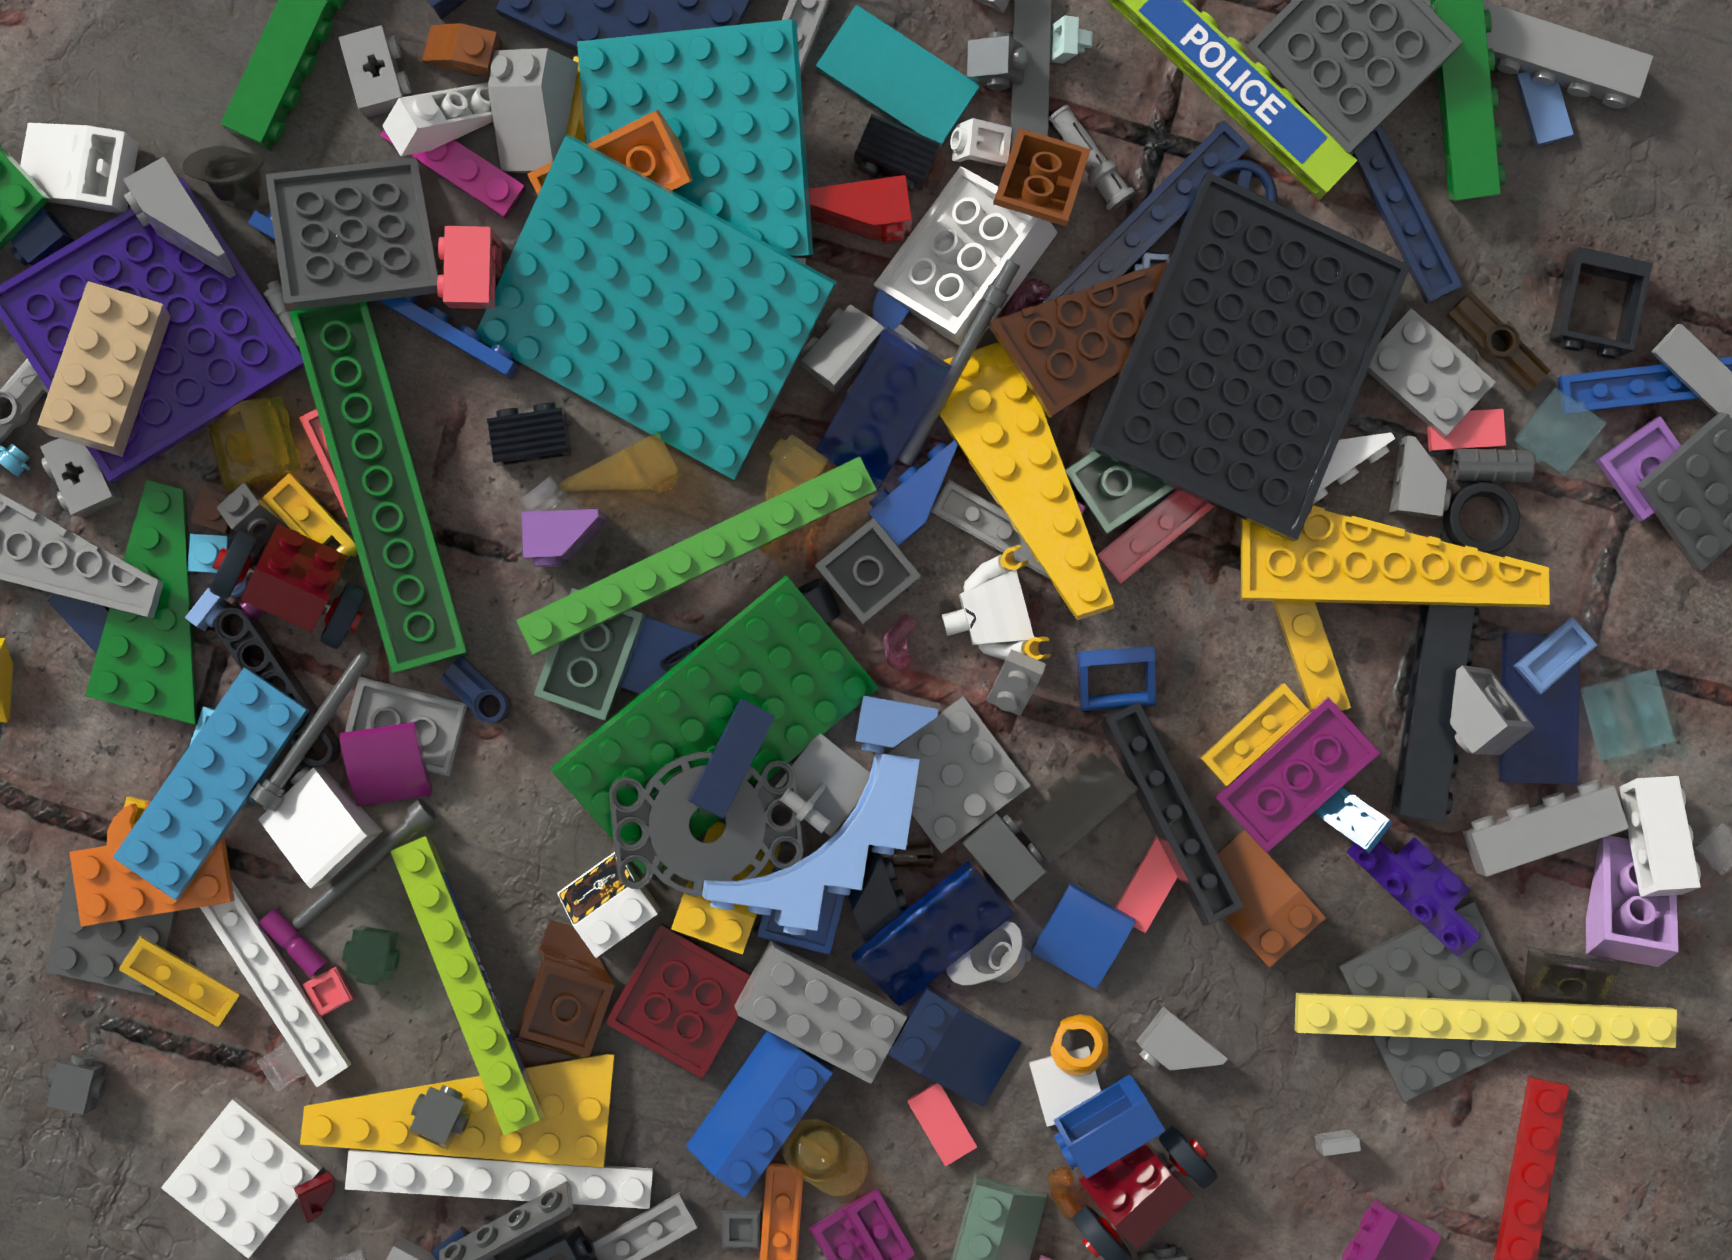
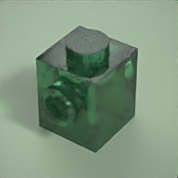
(371, 954)

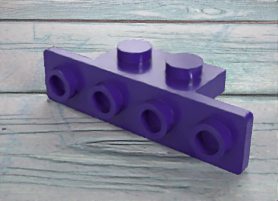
(1423, 888)

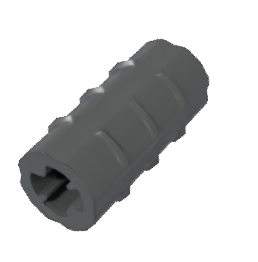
(1492, 465)

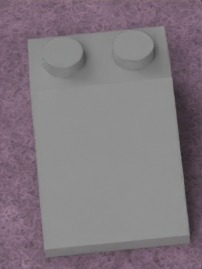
(530, 105)
(163, 202)

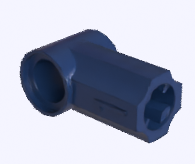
(474, 688)

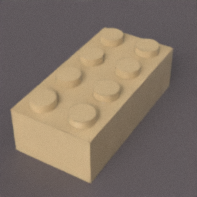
(104, 369)

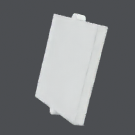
(1061, 1091)

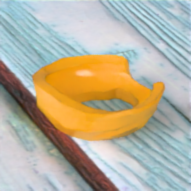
(1084, 1066)

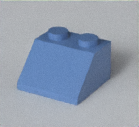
(890, 722)

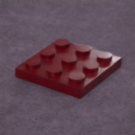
(680, 1001)

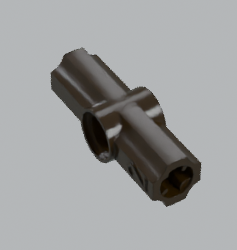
(1516, 360)

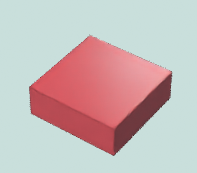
(329, 991)

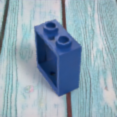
(1107, 1127)

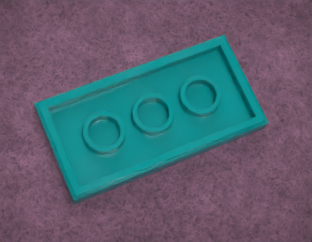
(897, 76)

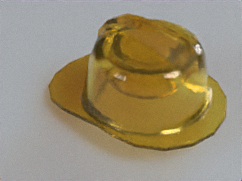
(825, 1157)

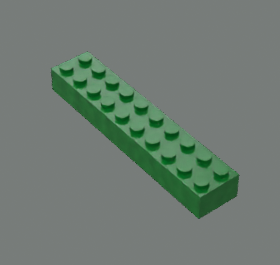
(379, 485)

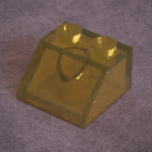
(254, 443)

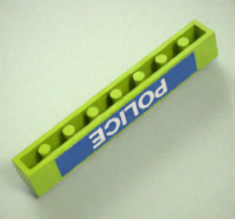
(1241, 89)
(467, 985)

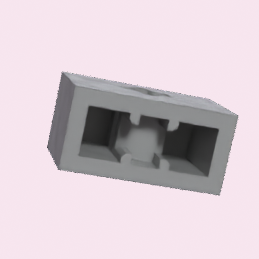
(361, 54)
(83, 497)

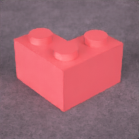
(470, 266)

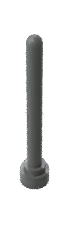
(271, 790)
(419, 818)

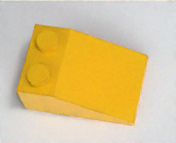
(713, 925)

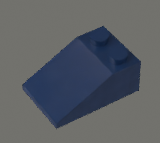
(953, 1046)

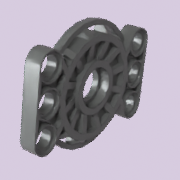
(669, 839)

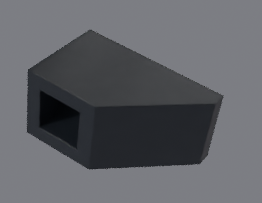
(877, 901)

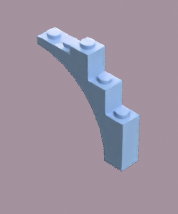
(797, 891)

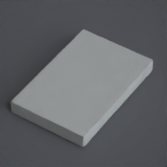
(436, 718)

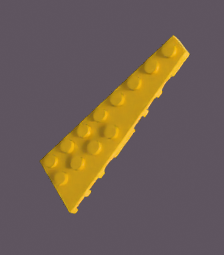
(1018, 462)
(1380, 564)
(570, 1093)

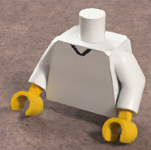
(996, 610)

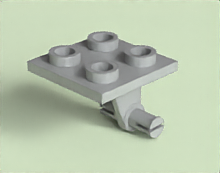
(826, 784)

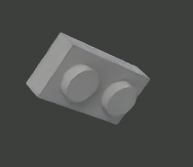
(1016, 682)

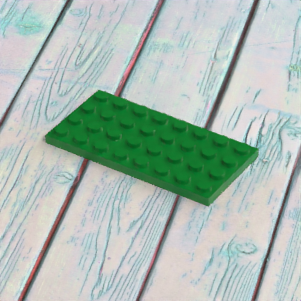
(768, 655)

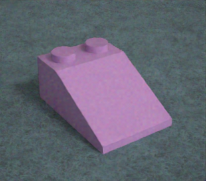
(1622, 922)

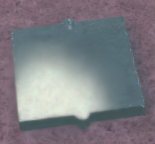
(1560, 430)

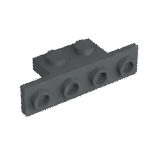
(516, 1231)

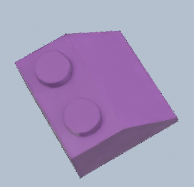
(558, 534)

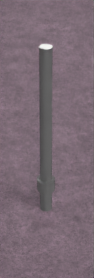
(993, 298)

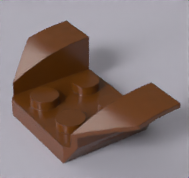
(564, 1000)

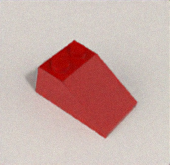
(865, 208)

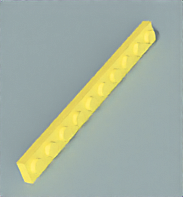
(1485, 1020)

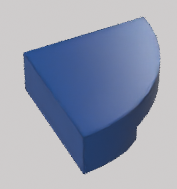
(888, 310)

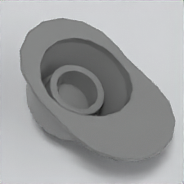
(995, 958)

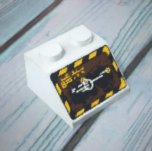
(604, 907)

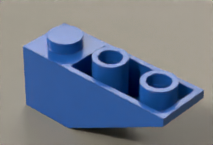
(909, 505)

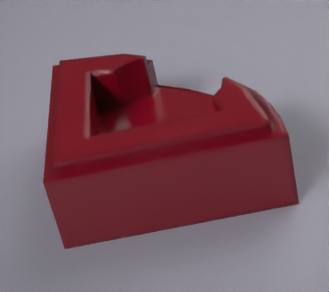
(314, 1195)

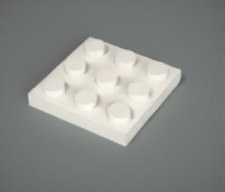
(241, 1177)

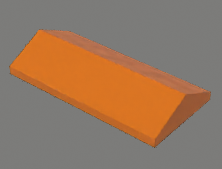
(644, 146)

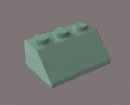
(999, 1222)

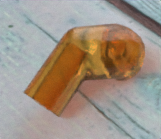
(1061, 1195)

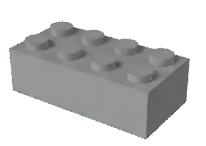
(820, 1011)

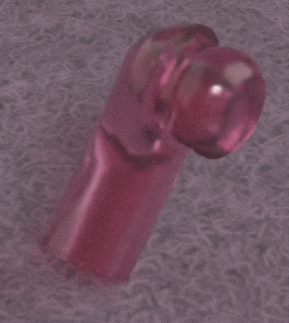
(1027, 293)
(895, 642)

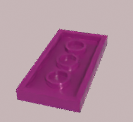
(1297, 774)

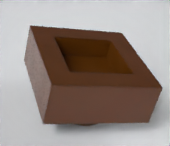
(206, 513)

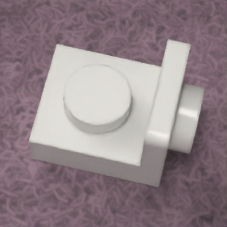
(981, 142)

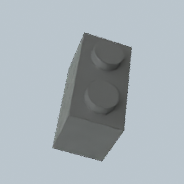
(1004, 856)

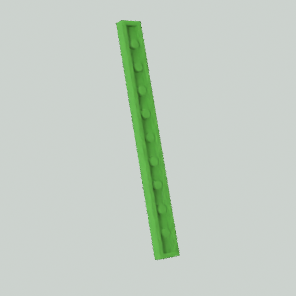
(696, 556)

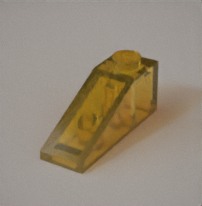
(791, 466)
(635, 469)

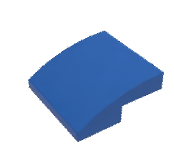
(1083, 935)

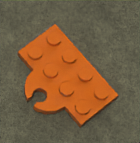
(113, 892)

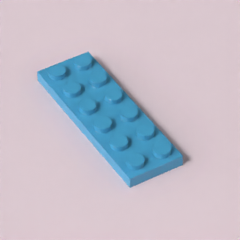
(211, 784)

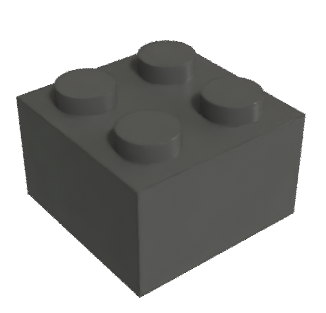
(868, 571)

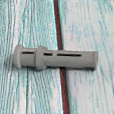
(1101, 172)

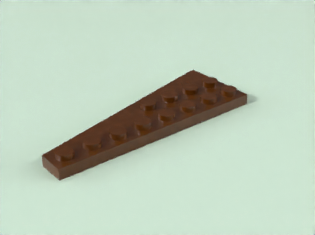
(1077, 338)

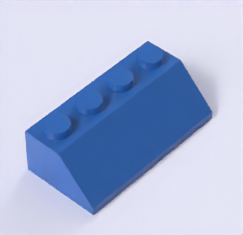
(758, 1111)

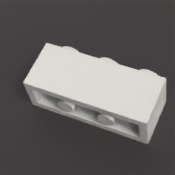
(1660, 836)

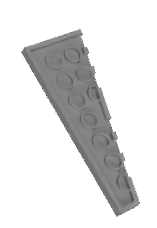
(58, 561)

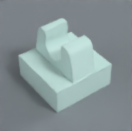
(1068, 40)

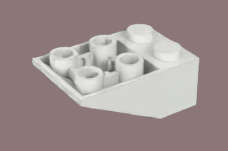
(80, 164)

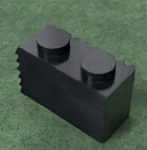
(896, 152)
(529, 435)

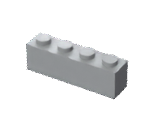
(1544, 829)

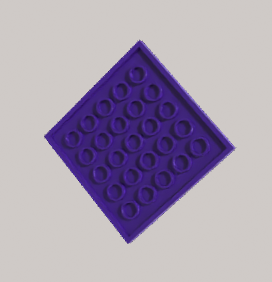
(215, 350)

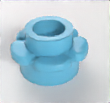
(13, 459)

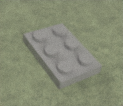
(1428, 373)

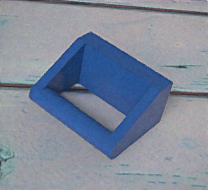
(1116, 656)

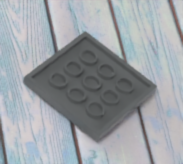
(1354, 58)
(351, 234)
(1425, 968)

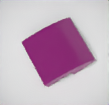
(385, 764)
(862, 1232)

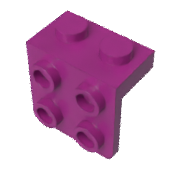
(1391, 1236)

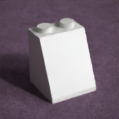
(319, 826)

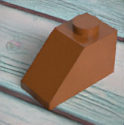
(462, 48)

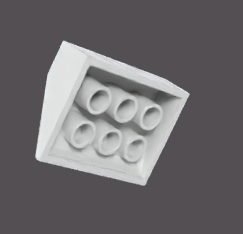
(960, 252)

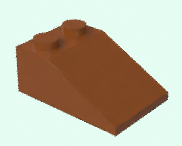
(1042, 177)
(1274, 908)

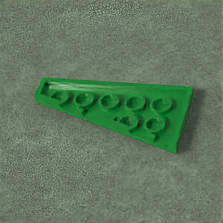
(146, 659)

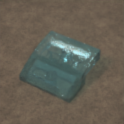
(1627, 714)

